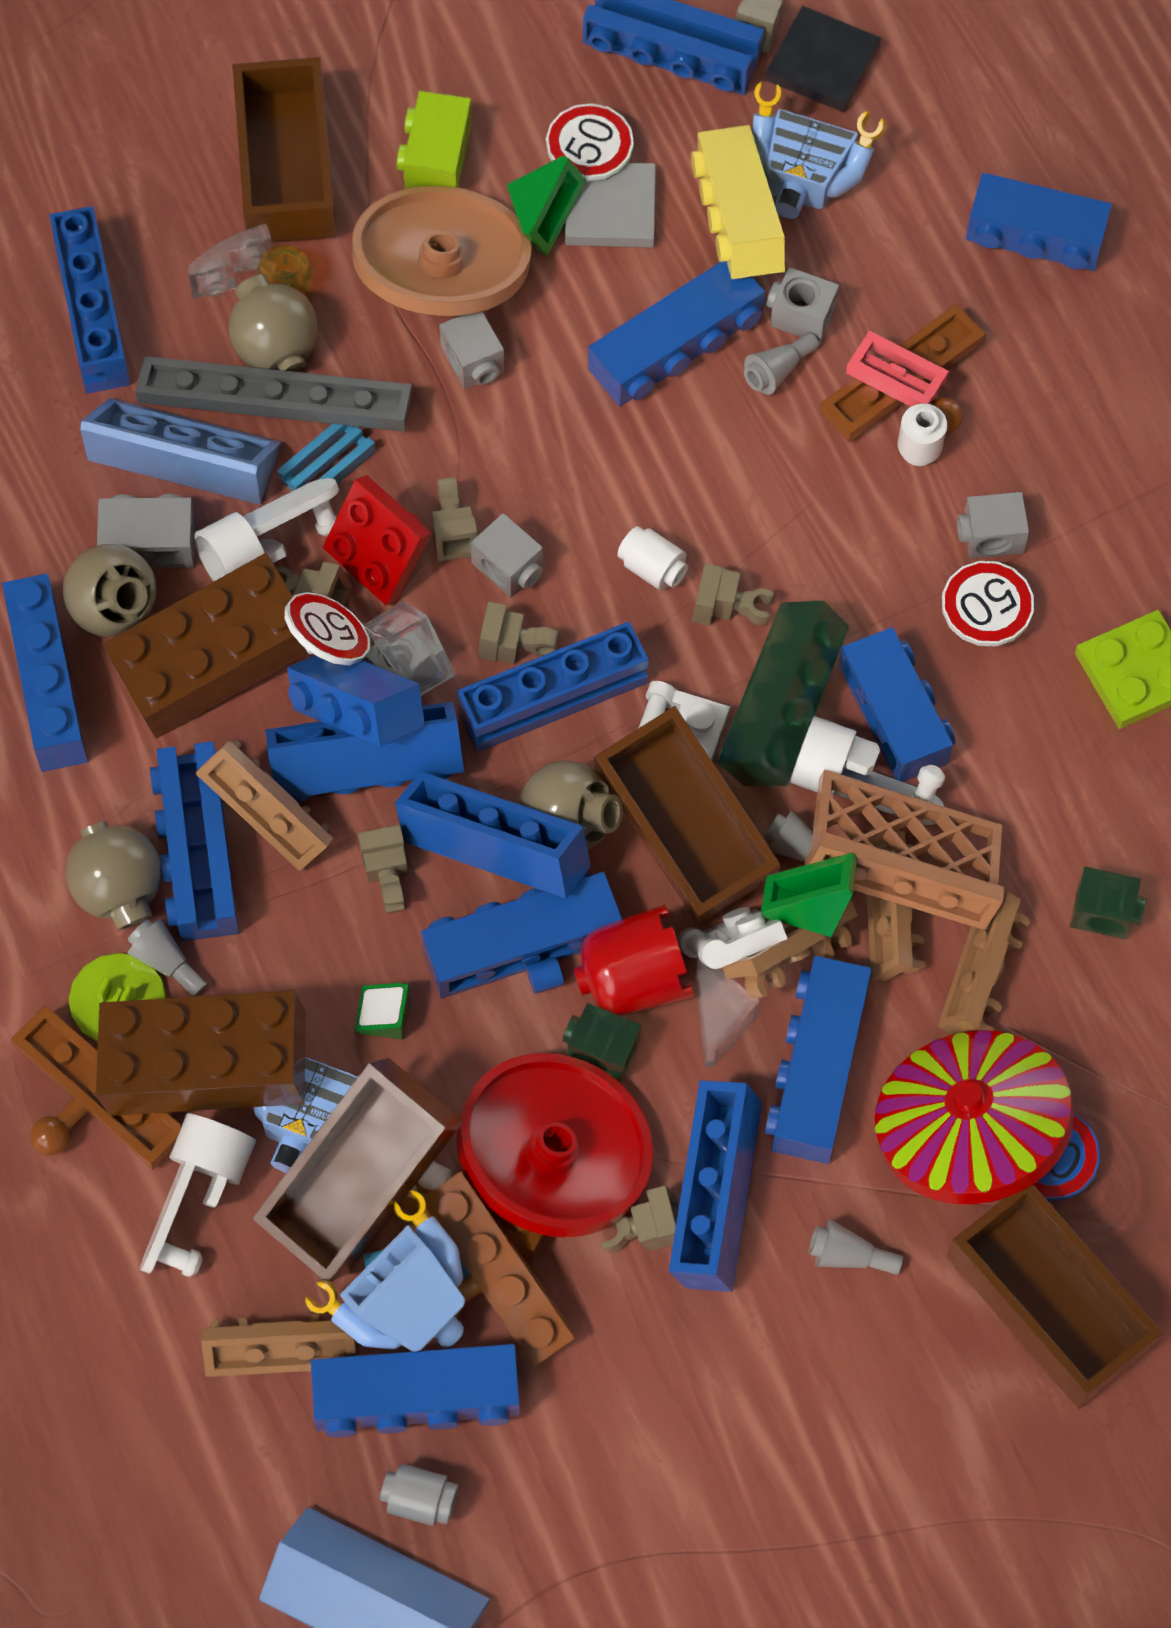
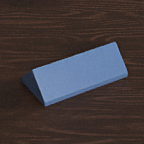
(180, 450)
(347, 1580)

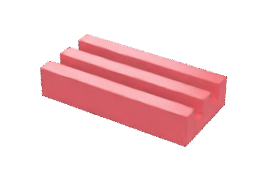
(892, 378)

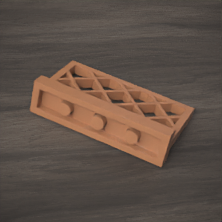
(901, 875)

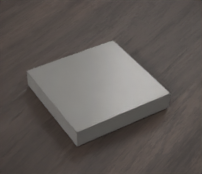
(615, 210)

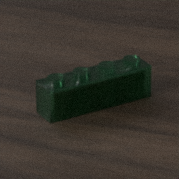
(783, 693)

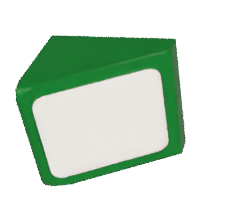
(383, 1010)

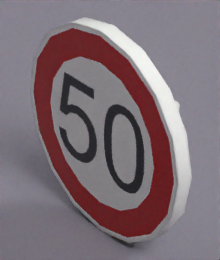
(592, 138)
(987, 603)
(327, 628)

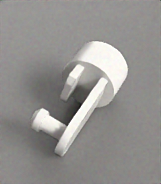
(234, 538)
(841, 752)
(210, 1150)

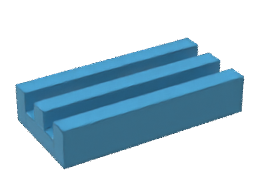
(364, 449)

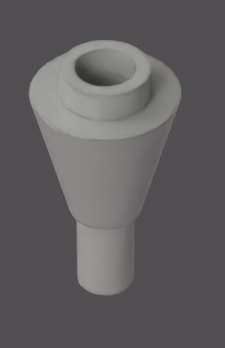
(769, 368)
(790, 837)
(158, 949)
(843, 1249)

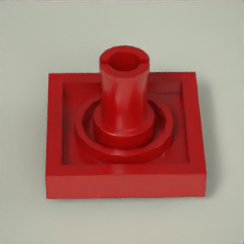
(376, 540)

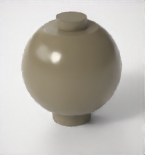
(272, 325)
(109, 589)
(576, 795)
(114, 874)

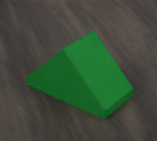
(545, 200)
(812, 894)

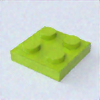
(1131, 668)

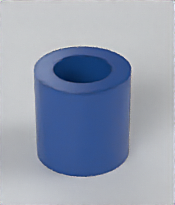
(544, 975)

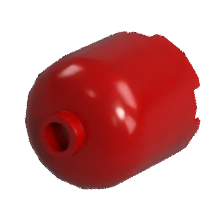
(633, 964)

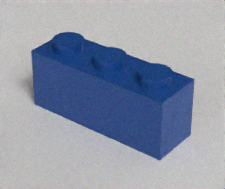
(1038, 221)
(357, 699)
(896, 703)

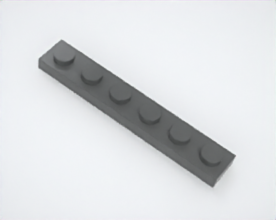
(274, 393)

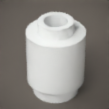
(922, 434)
(653, 558)

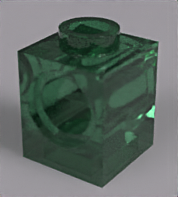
(1107, 903)
(602, 1040)

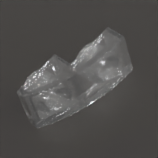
(215, 269)

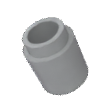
(419, 1495)

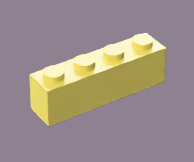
(739, 202)

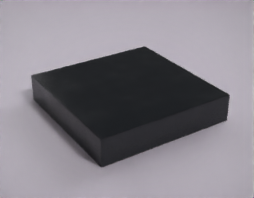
(823, 59)

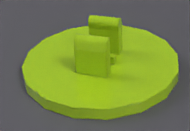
(110, 980)

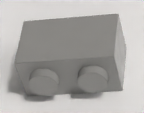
(153, 527)

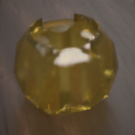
(286, 258)

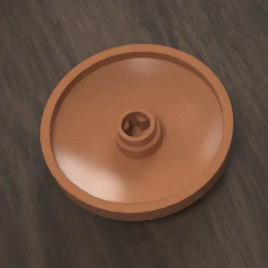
(440, 251)

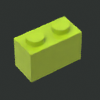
(436, 141)

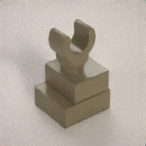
(764, 15)
(452, 525)
(329, 581)
(719, 597)
(504, 633)
(385, 862)
(651, 1222)

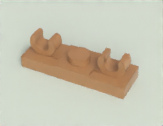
(265, 804)
(891, 933)
(794, 949)
(980, 968)
(272, 1346)

